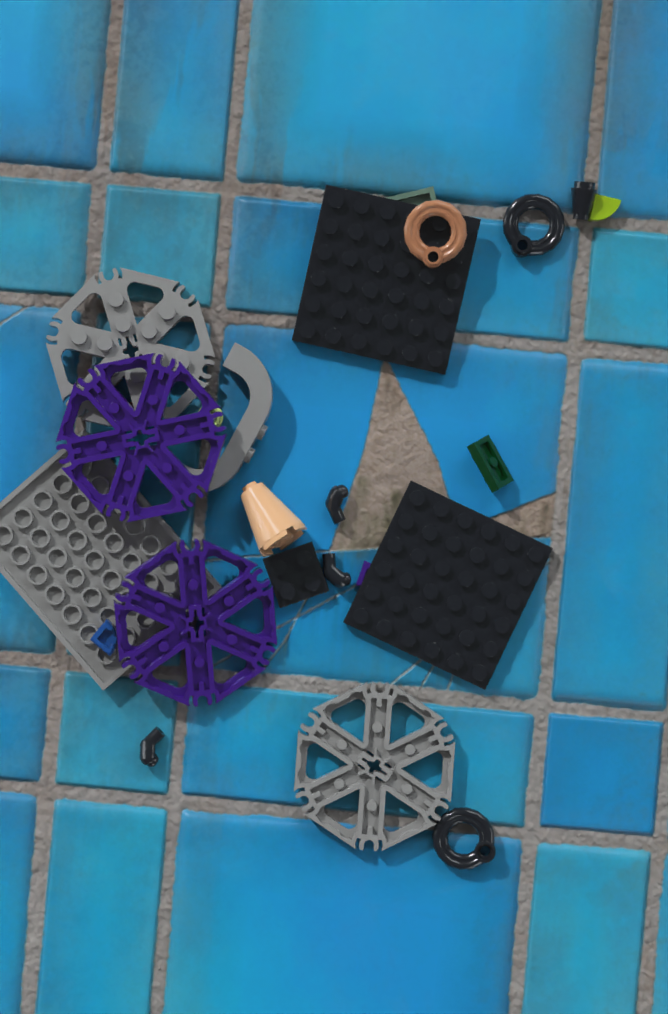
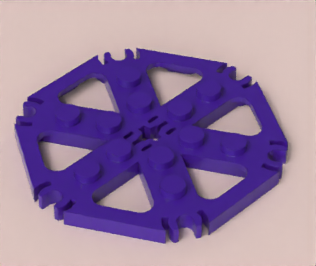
(147, 414)
(173, 614)

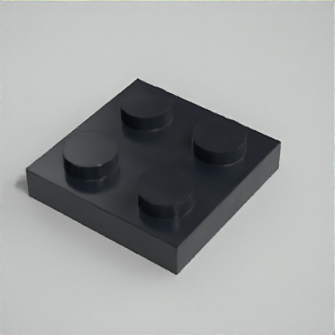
(296, 574)

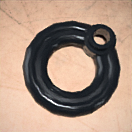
(534, 247)
(483, 828)

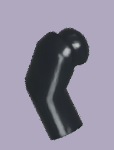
(334, 501)

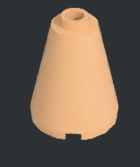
(270, 519)

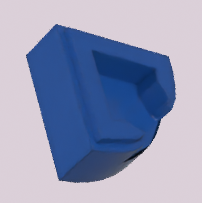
(106, 637)

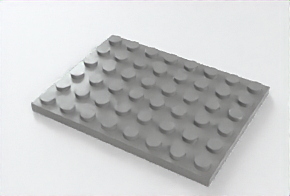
(73, 559)

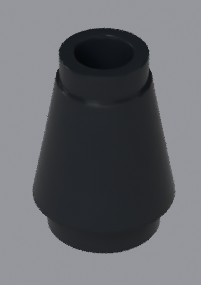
(582, 199)

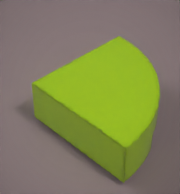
(603, 207)

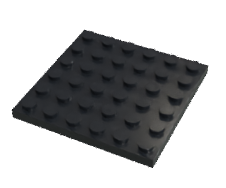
(372, 293)
(447, 585)

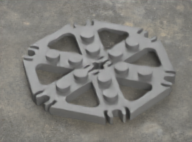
(123, 325)
(353, 777)

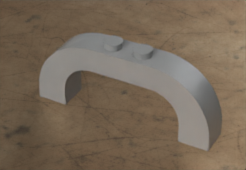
(252, 425)

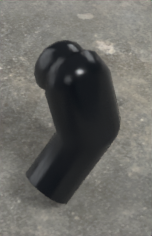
(332, 573)
(147, 747)

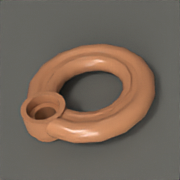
(412, 233)

